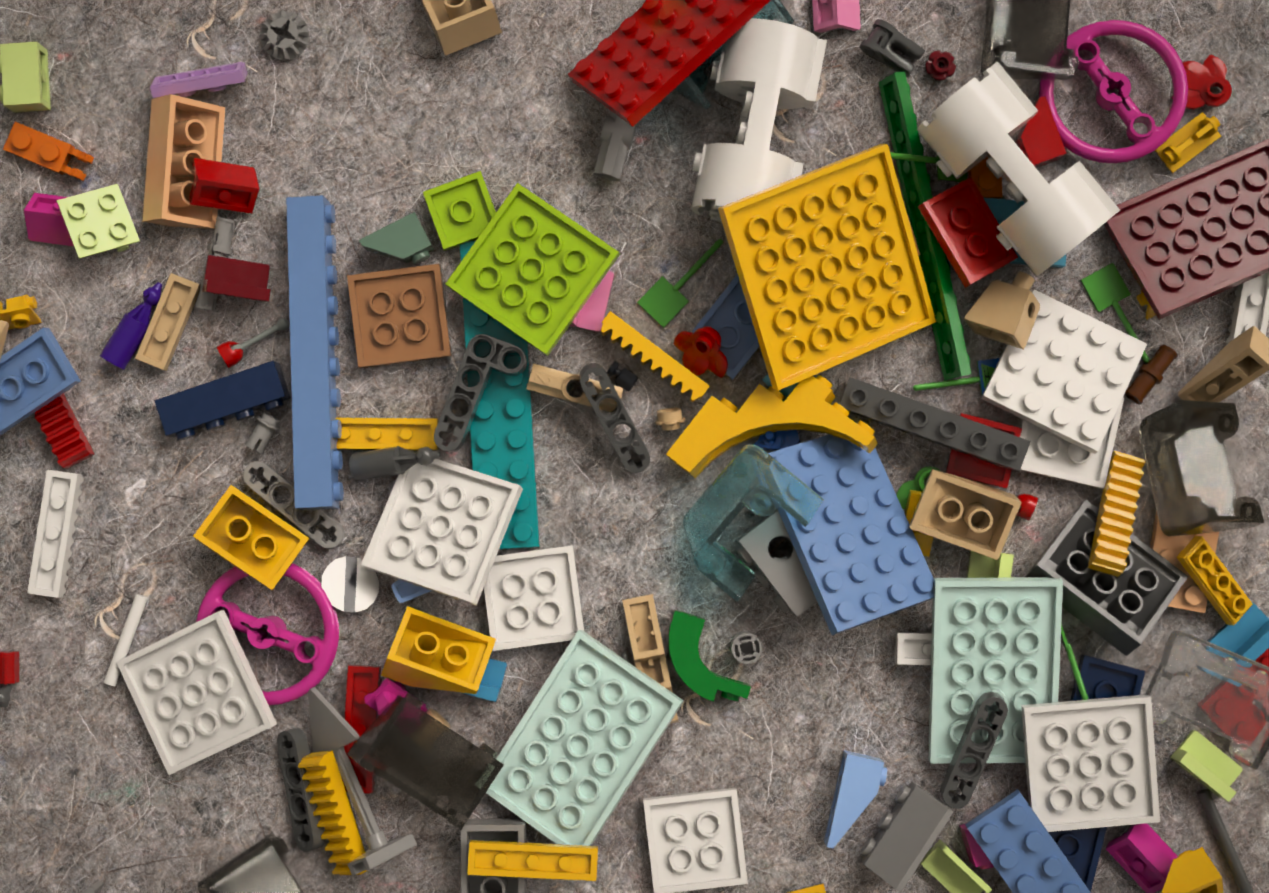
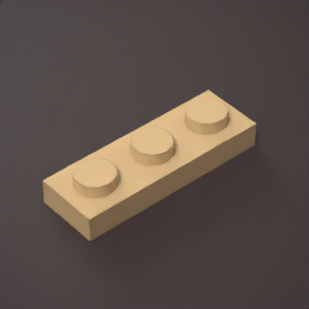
(168, 322)

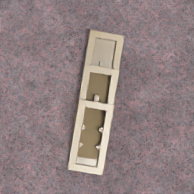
(647, 640)

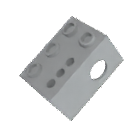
(782, 574)

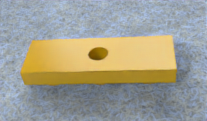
(1214, 580)

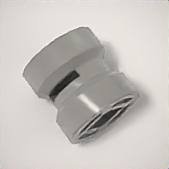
(741, 644)

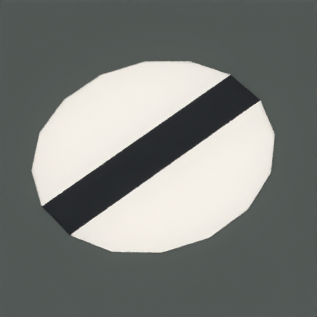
(350, 584)

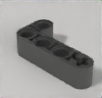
(473, 395)

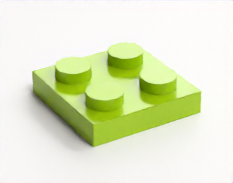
(460, 209)

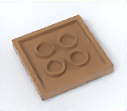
(399, 316)

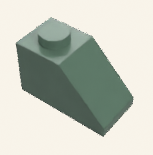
(400, 240)

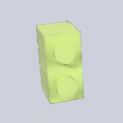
(24, 77)

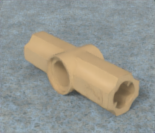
(554, 383)

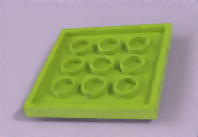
(532, 269)

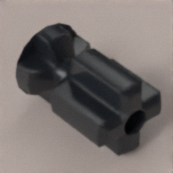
(624, 378)

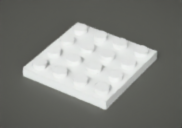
(1066, 374)
(443, 529)
(196, 692)
(1091, 762)

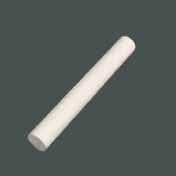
(126, 638)

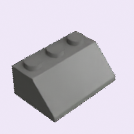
(905, 835)

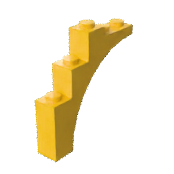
(806, 408)

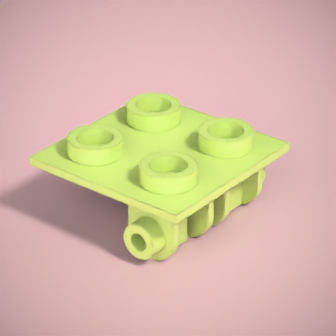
(98, 221)

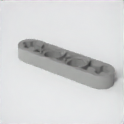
(288, 509)

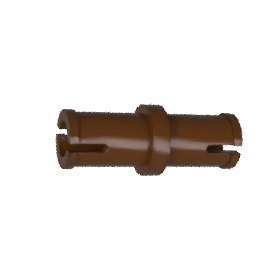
(1151, 374)

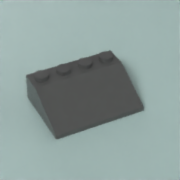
(1112, 606)

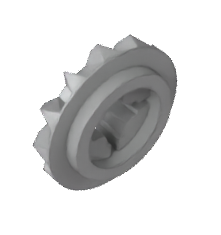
(287, 48)

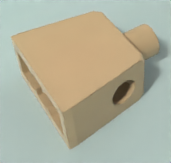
(1005, 311)

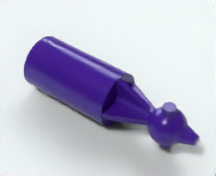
(131, 330)

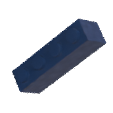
(222, 400)

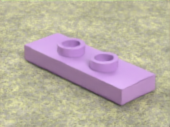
(210, 78)

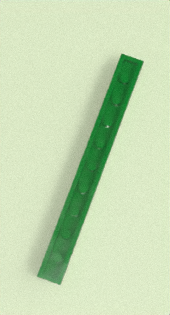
(916, 190)

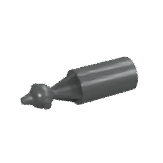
(388, 461)

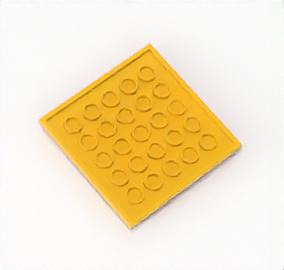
(828, 265)

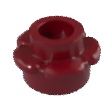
(935, 71)

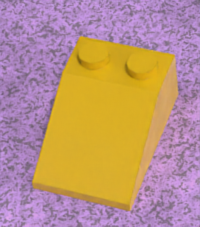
(251, 537)
(437, 654)

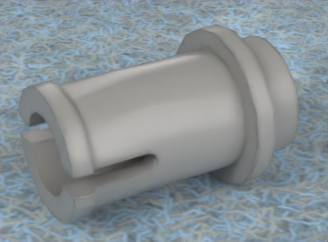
(263, 432)

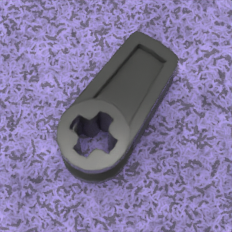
(891, 38)

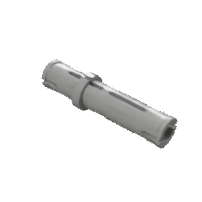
(219, 247)

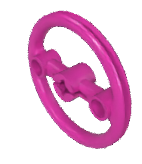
(1121, 103)
(281, 637)

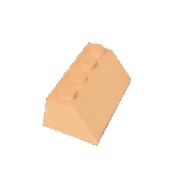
(177, 135)

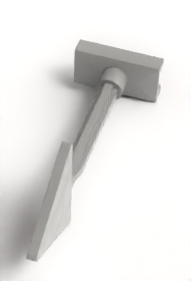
(333, 732)

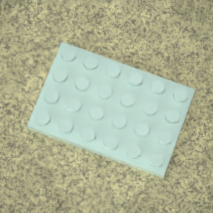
(995, 640)
(582, 742)

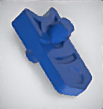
(778, 440)

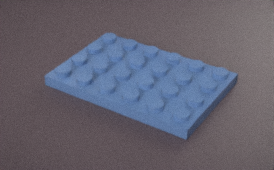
(859, 540)

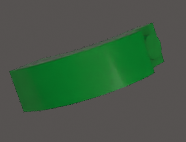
(684, 651)

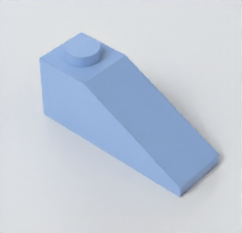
(855, 789)

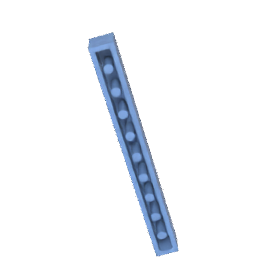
(313, 353)

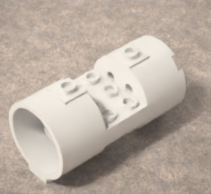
(766, 69)
(980, 125)

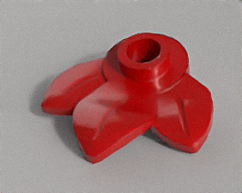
(1204, 77)
(702, 351)

